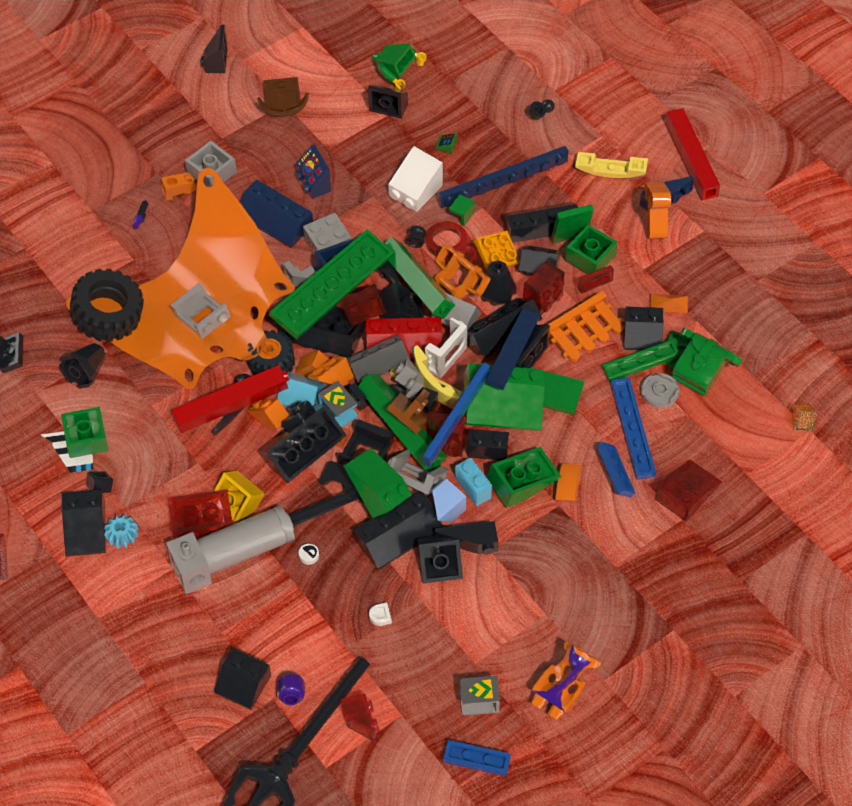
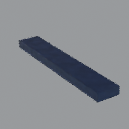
(512, 349)

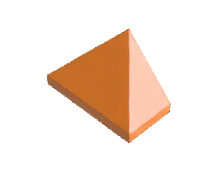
(670, 303)

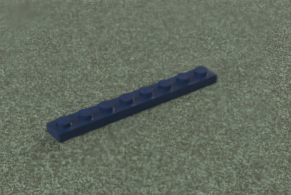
(504, 176)

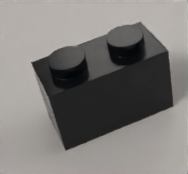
(488, 444)

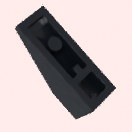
(475, 538)

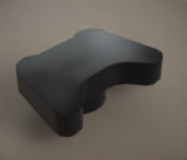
(298, 413)
(336, 473)

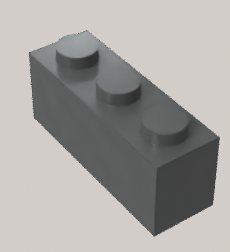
(378, 358)

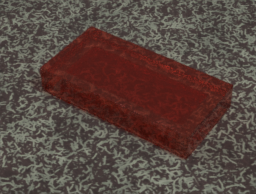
(595, 279)

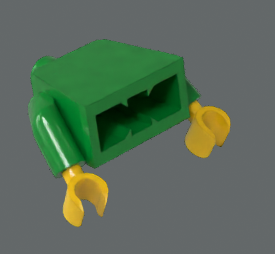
(395, 60)

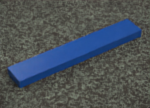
(456, 414)
(633, 429)

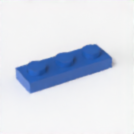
(616, 470)
(477, 758)

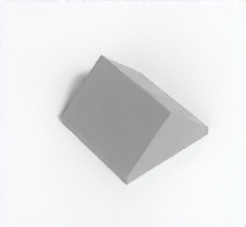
(461, 312)

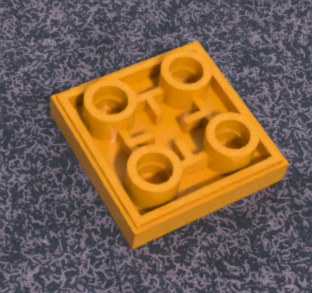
(497, 247)

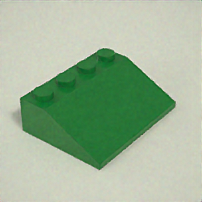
(514, 407)

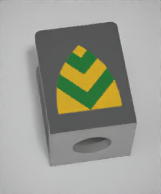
(479, 695)

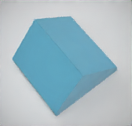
(300, 389)

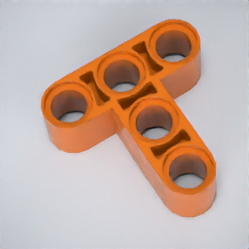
(658, 202)

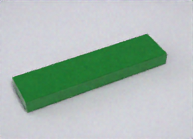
(641, 360)

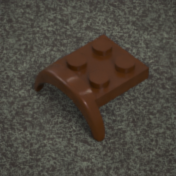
(282, 97)

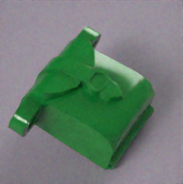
(702, 362)

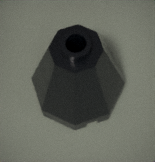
(501, 284)
(82, 364)

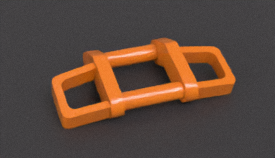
(450, 270)

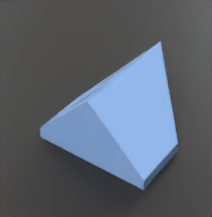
(448, 501)

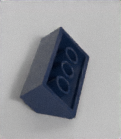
(275, 213)

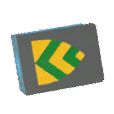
(339, 403)

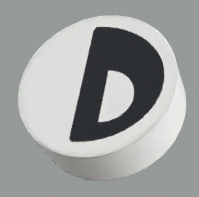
(308, 554)

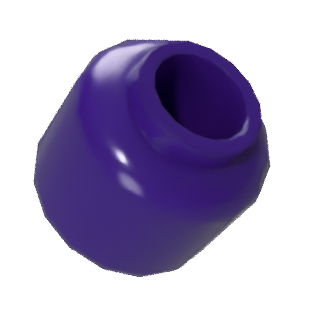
(291, 689)

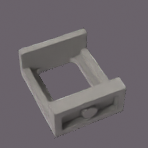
(194, 302)
(430, 479)

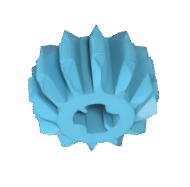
(121, 531)

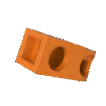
(177, 185)

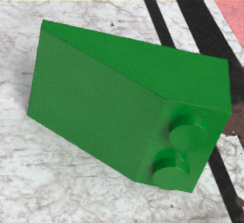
(522, 476)
(377, 483)

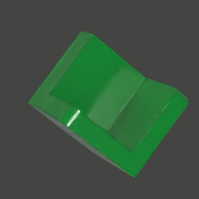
(463, 207)

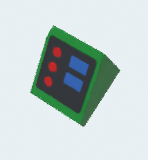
(447, 142)

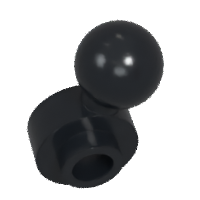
(538, 109)

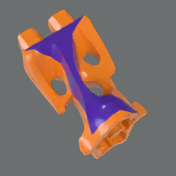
(557, 692)

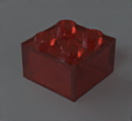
(545, 286)

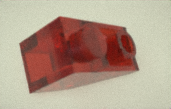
(358, 716)

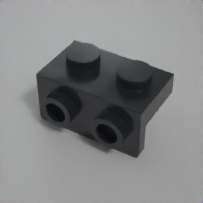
(11, 352)

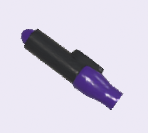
(140, 217)

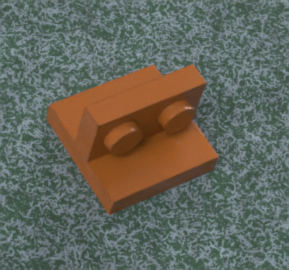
(410, 412)

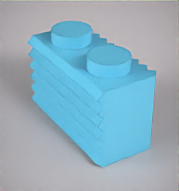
(473, 481)

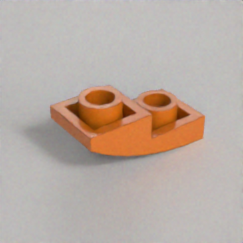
(568, 483)

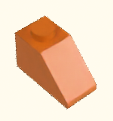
(332, 371)

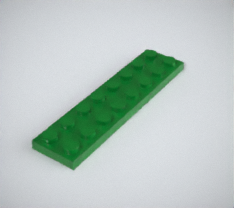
(331, 284)

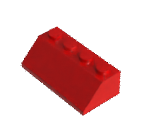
(410, 330)

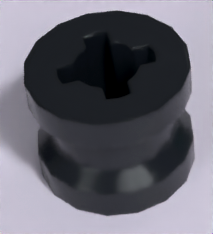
(416, 236)

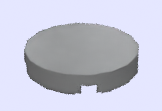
(660, 390)

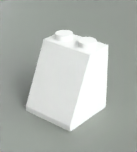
(416, 179)

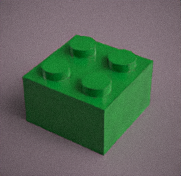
(591, 250)
(84, 432)

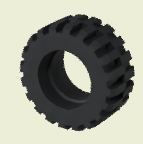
(106, 285)

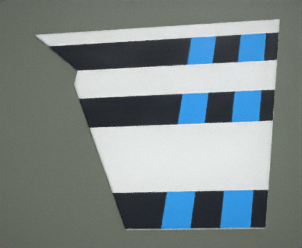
(75, 464)

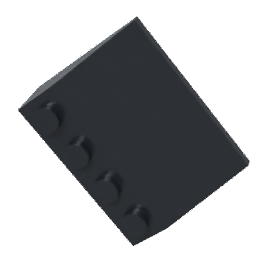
(331, 334)

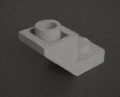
(295, 276)
(409, 377)

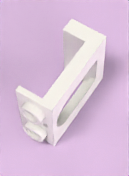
(436, 355)

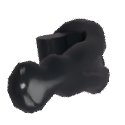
(388, 271)

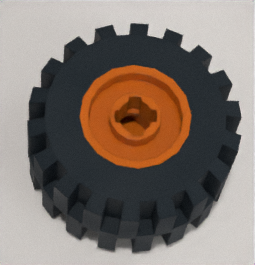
(276, 352)

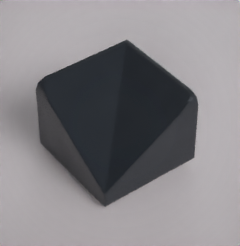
(99, 480)

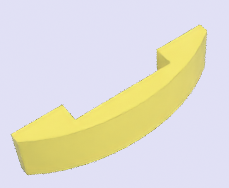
(611, 168)
(445, 395)

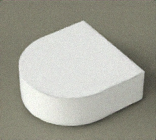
(380, 614)

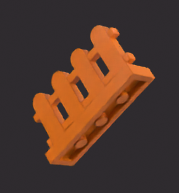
(583, 311)

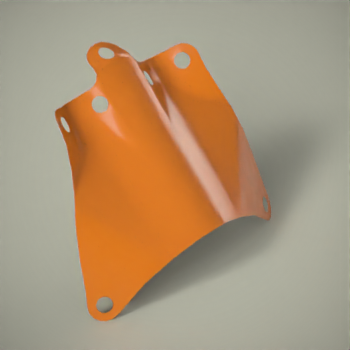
(233, 266)

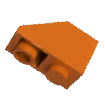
(269, 412)

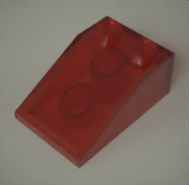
(364, 303)
(686, 489)
(200, 513)

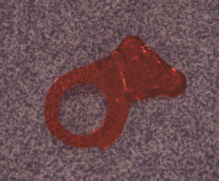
(465, 245)

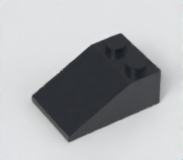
(84, 522)

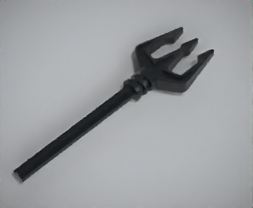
(274, 778)

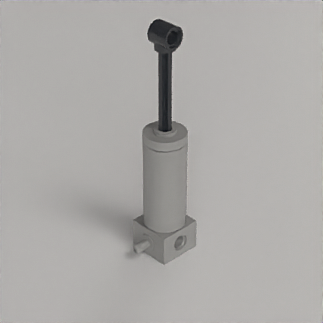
(200, 558)

